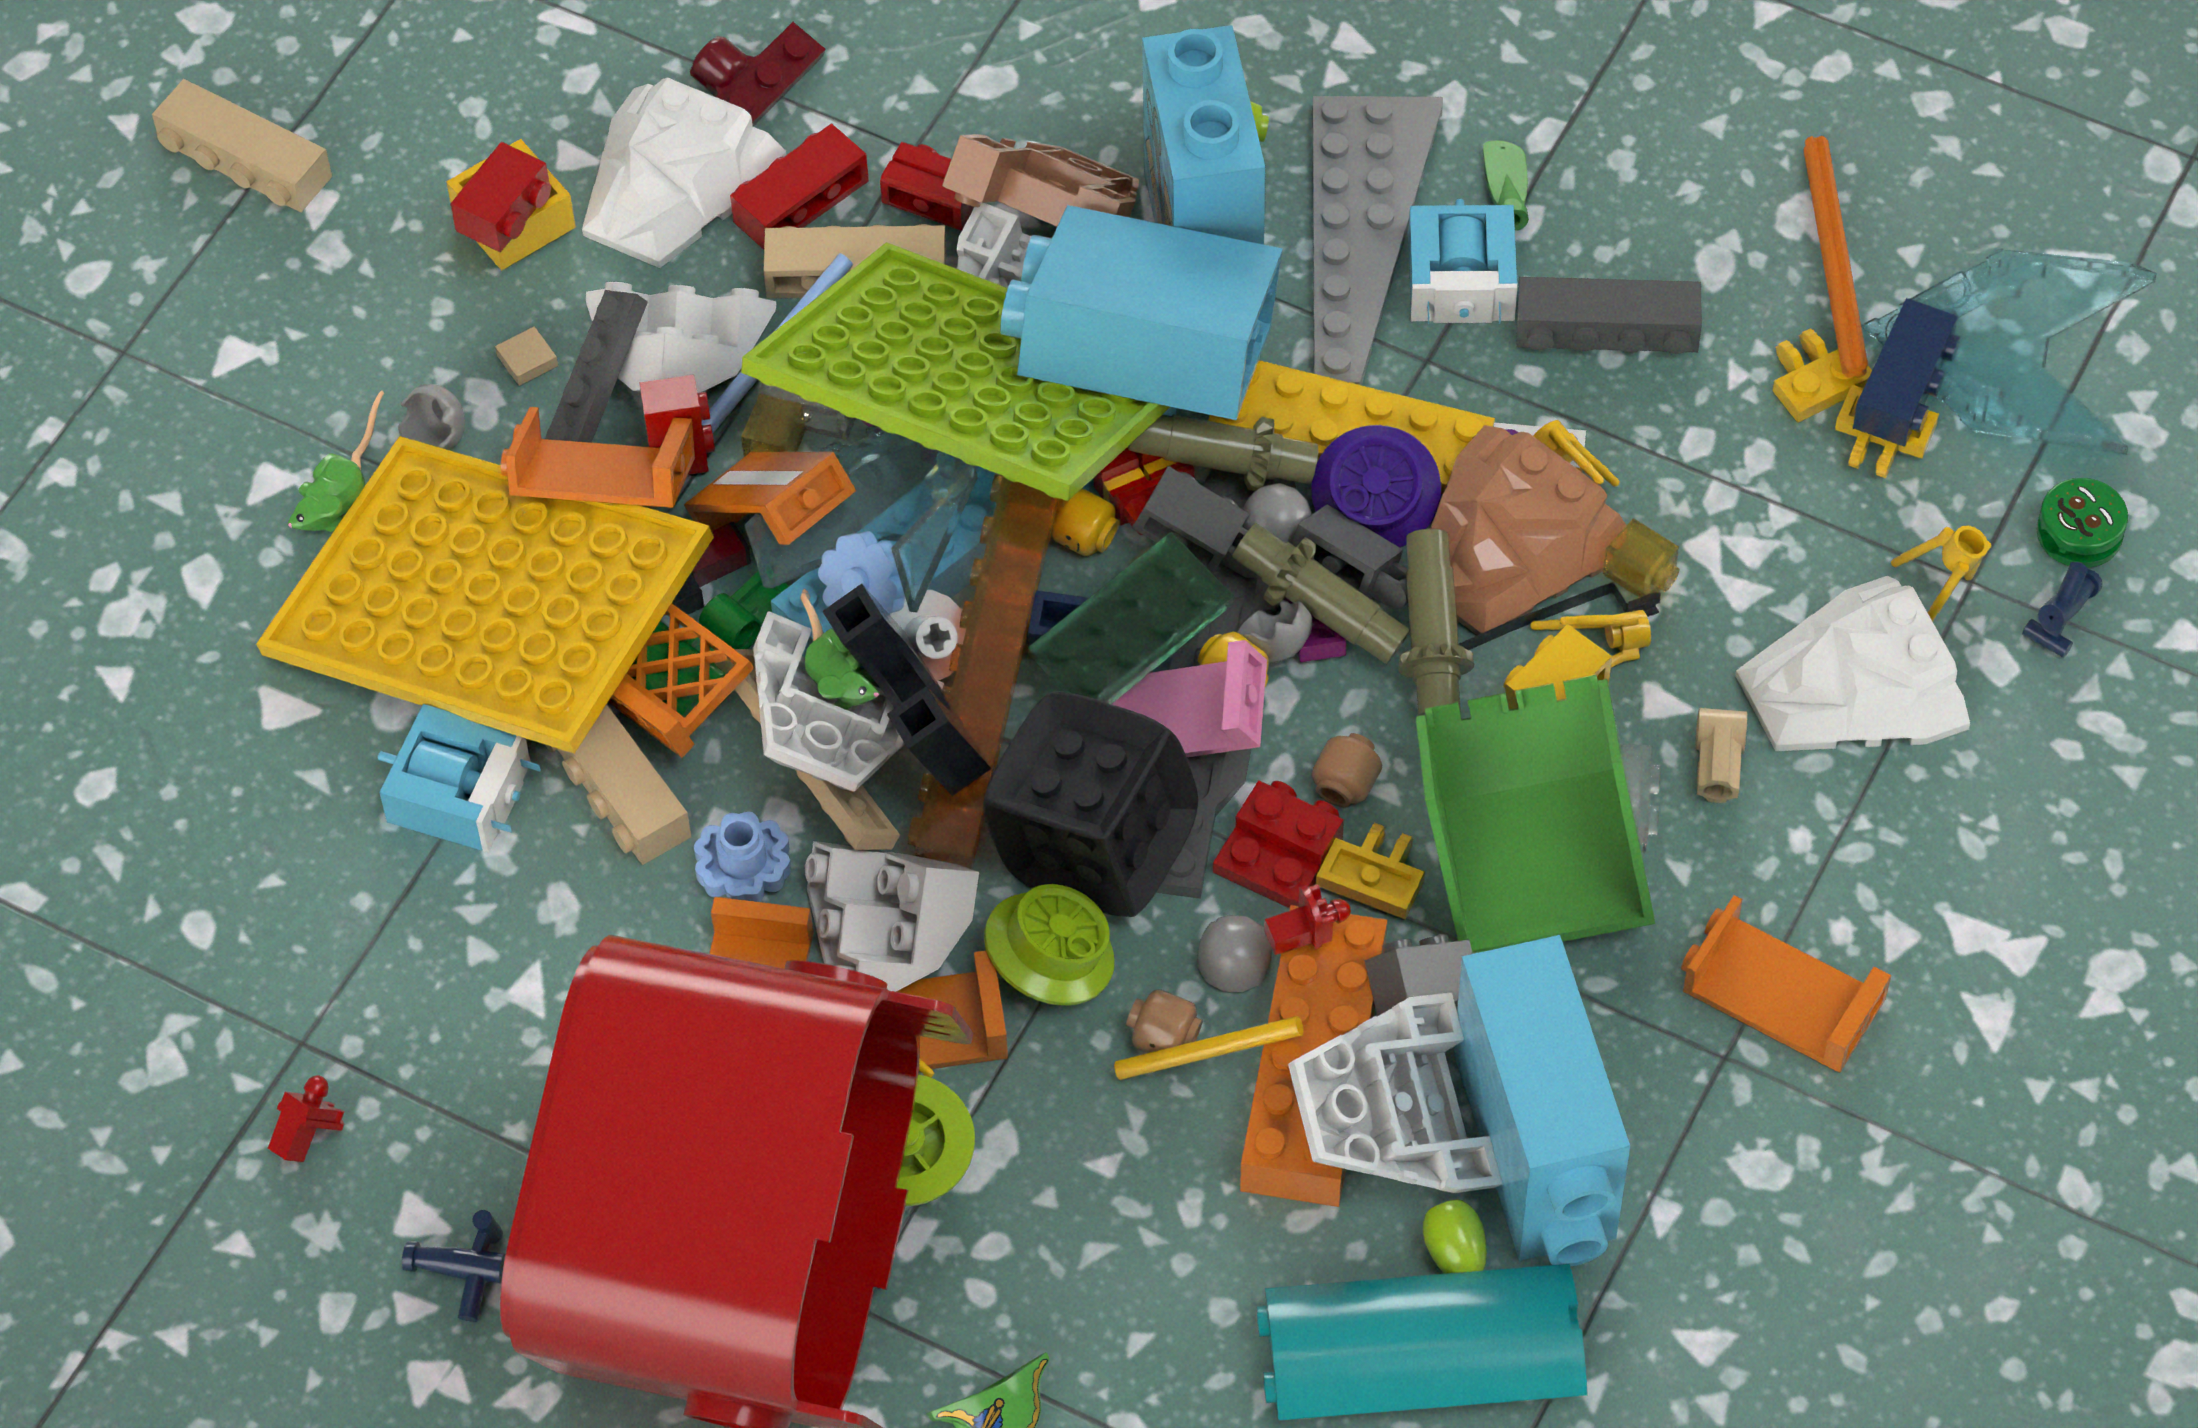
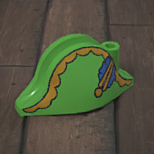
(1005, 1404)

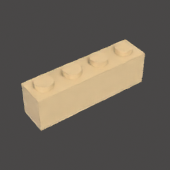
(242, 145)
(800, 255)
(626, 790)

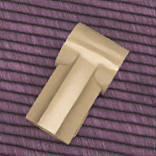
(1720, 746)

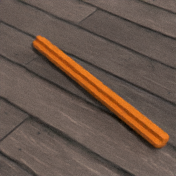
(1835, 257)

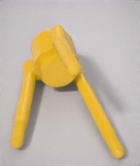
(1569, 448)
(1960, 554)
(1622, 631)

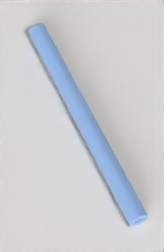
(743, 382)

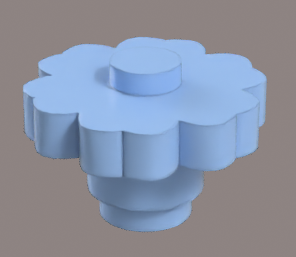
(863, 561)
(742, 857)

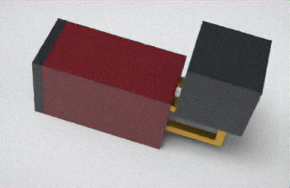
(723, 556)

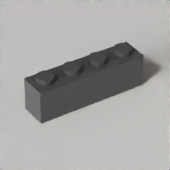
(1608, 314)

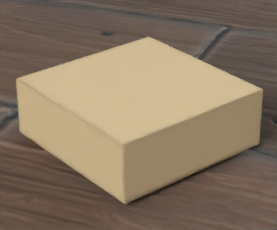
(526, 356)

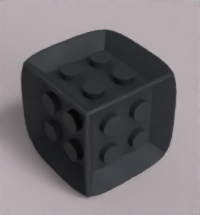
(1092, 801)

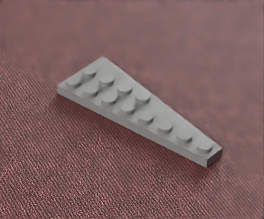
(1364, 180)

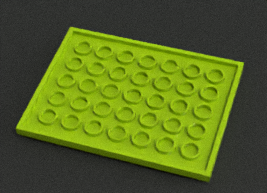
(927, 361)

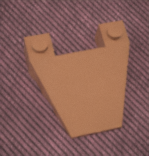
(1036, 179)

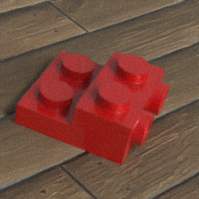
(1278, 842)

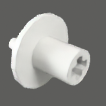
(933, 630)

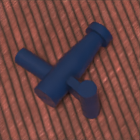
(2074, 591)
(473, 1264)

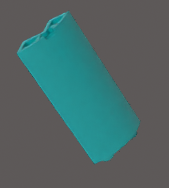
(1423, 1342)

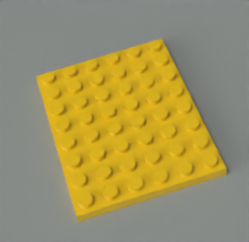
(485, 596)

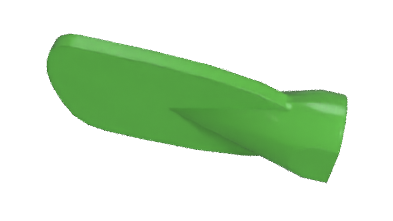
(1507, 177)

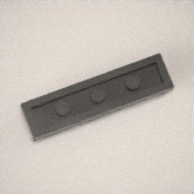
(597, 367)

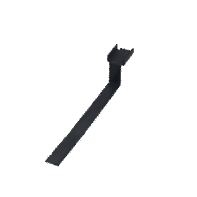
(1646, 603)

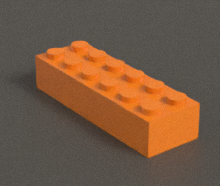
(1331, 997)

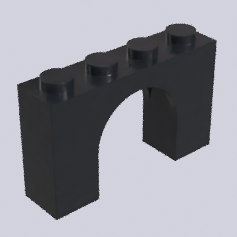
(921, 708)

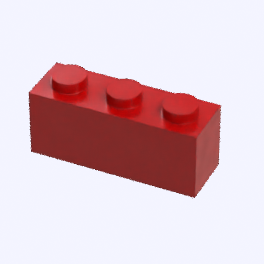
(800, 184)

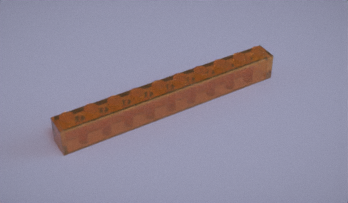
(987, 661)

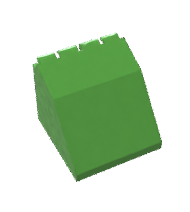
(1534, 816)

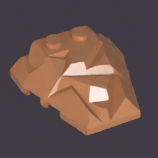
(1519, 527)

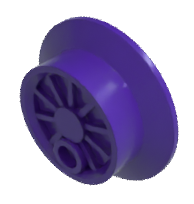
(1379, 481)

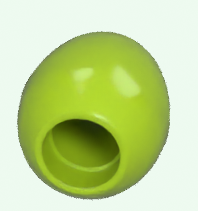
(1455, 1237)

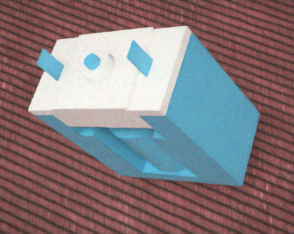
(1462, 263)
(455, 779)

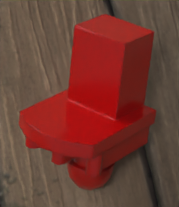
(1306, 924)
(301, 1117)

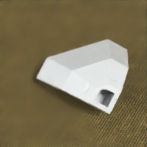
(690, 334)
(887, 910)

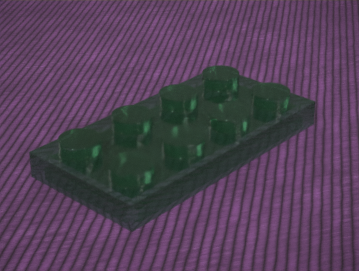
(1132, 623)

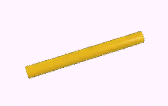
(1209, 1048)

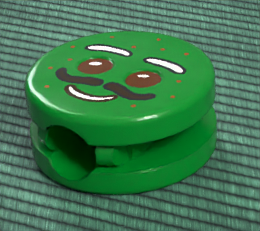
(2082, 522)

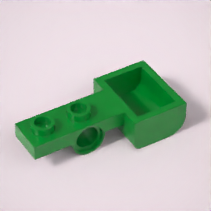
(731, 619)

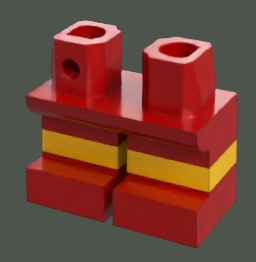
(1131, 480)

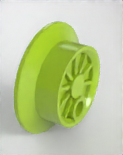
(1051, 945)
(937, 1143)

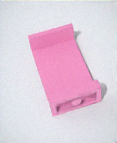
(1207, 705)

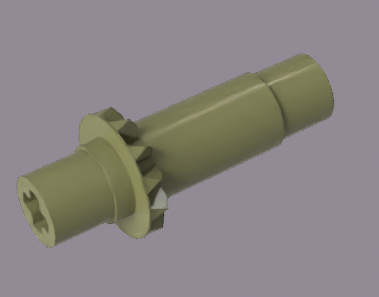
(1230, 448)
(1335, 603)
(1435, 655)

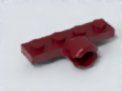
(758, 80)

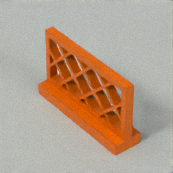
(662, 719)

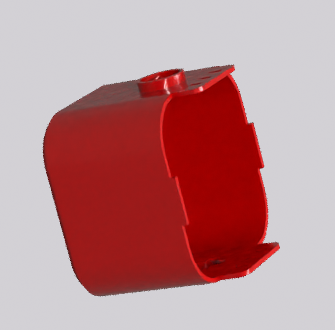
(717, 1180)

